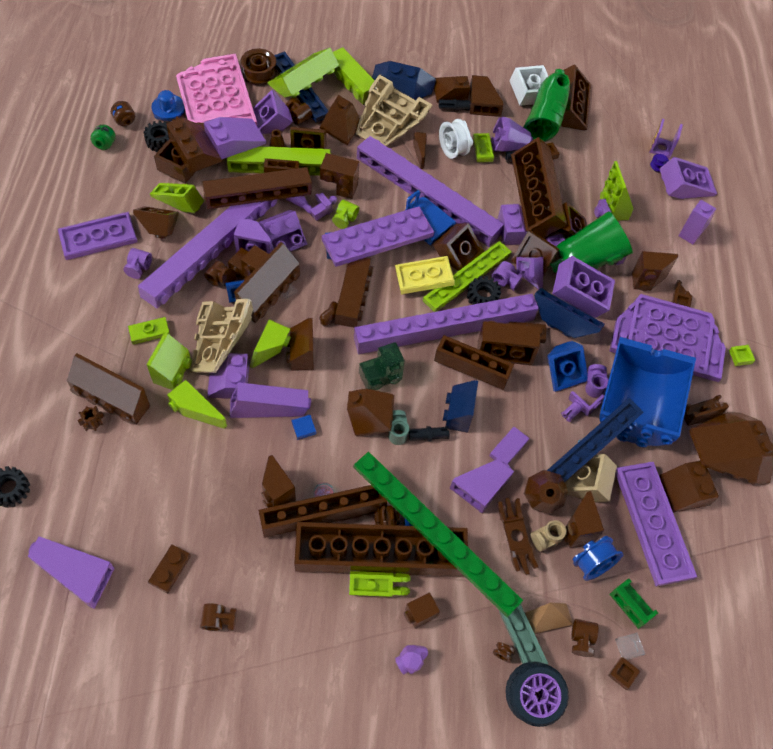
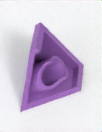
(531, 269)

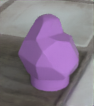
(411, 658)

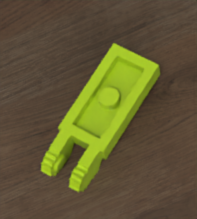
(377, 583)

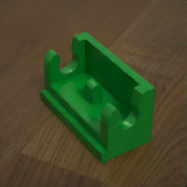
(632, 604)

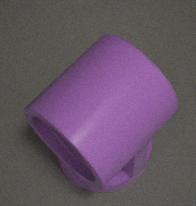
(136, 261)
(506, 274)
(596, 375)

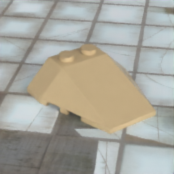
(389, 112)
(218, 333)

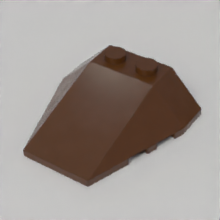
(735, 446)

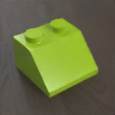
(169, 362)

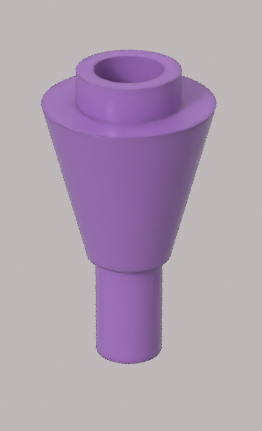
(301, 202)

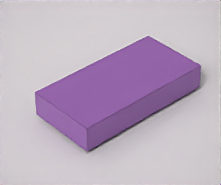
(509, 446)

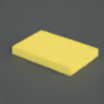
(424, 275)

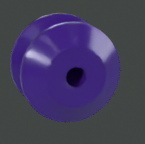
(658, 161)

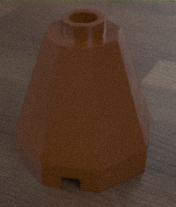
(536, 491)

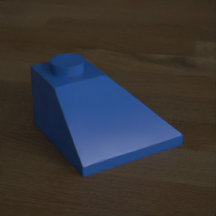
(567, 365)

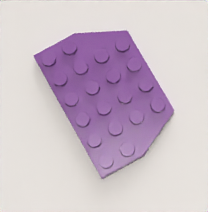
(674, 329)

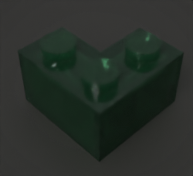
(384, 369)

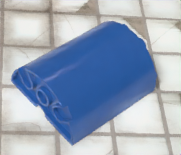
(656, 384)

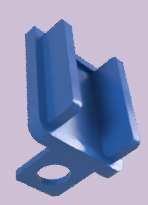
(438, 220)

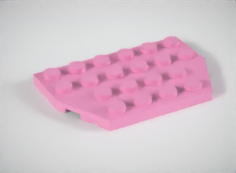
(215, 90)

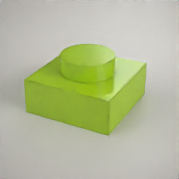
(742, 355)

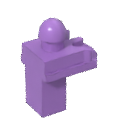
(324, 206)

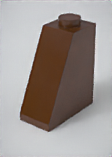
(484, 97)

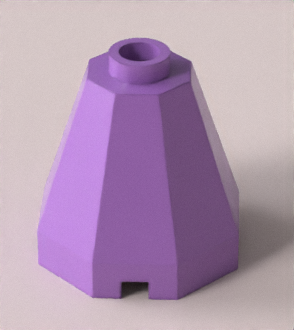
(509, 135)

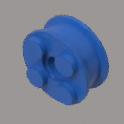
(597, 558)

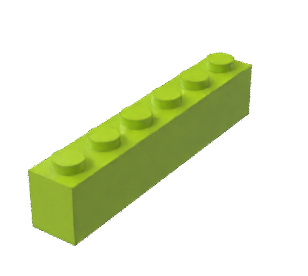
(253, 160)

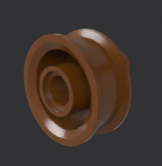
(258, 66)

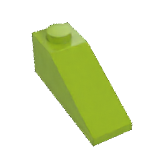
(180, 196)
(193, 405)

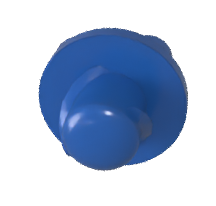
(167, 106)

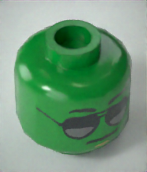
(103, 137)

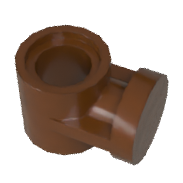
(299, 112)
(220, 273)
(215, 617)
(585, 634)

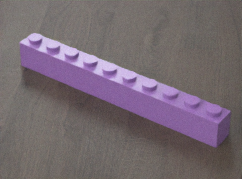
(412, 178)
(198, 253)
(445, 322)

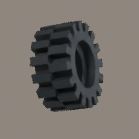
(153, 131)
(483, 284)
(19, 491)

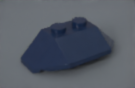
(406, 78)
(565, 316)

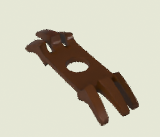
(517, 548)

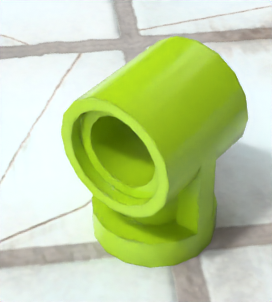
(345, 212)

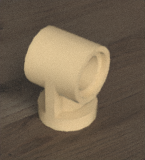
(543, 539)

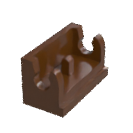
(704, 410)

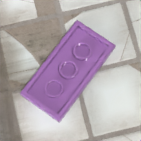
(97, 235)

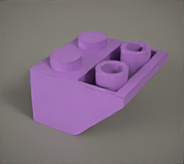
(284, 229)

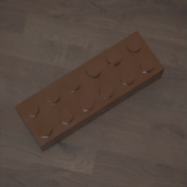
(538, 188)

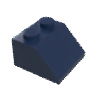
(461, 406)

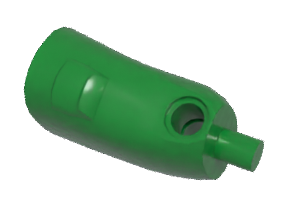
(549, 106)
(596, 244)

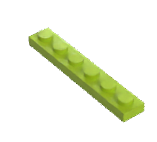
(478, 267)

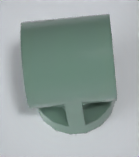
(399, 422)

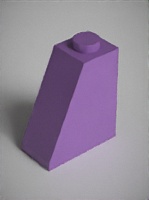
(697, 222)
(482, 484)

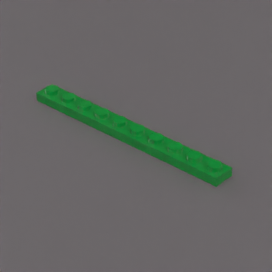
(438, 534)

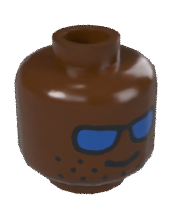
(122, 113)

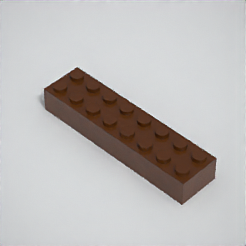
(370, 549)

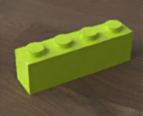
(352, 75)

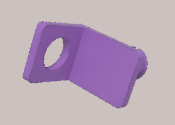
(579, 405)

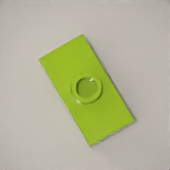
(483, 147)
(148, 330)

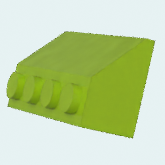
(304, 73)

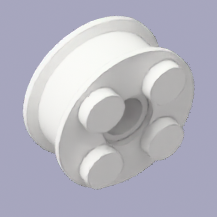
(455, 138)

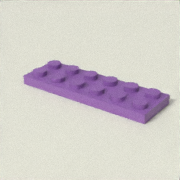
(377, 236)
(655, 524)

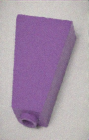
(268, 401)
(75, 570)

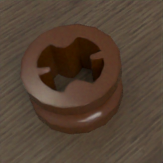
(504, 652)

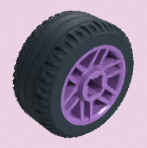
(542, 708)

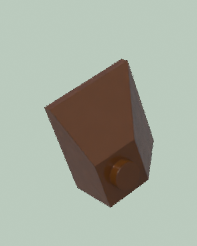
(452, 87)
(341, 120)
(574, 220)
(157, 221)
(370, 411)

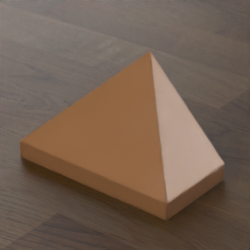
(549, 617)

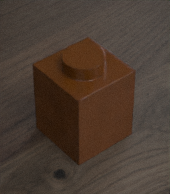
(421, 610)

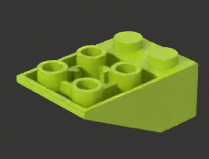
(617, 194)

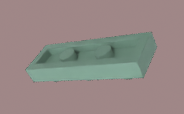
(523, 637)

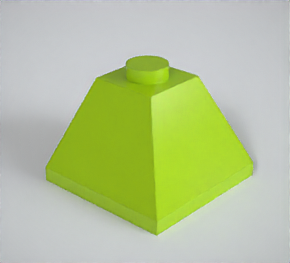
(270, 343)

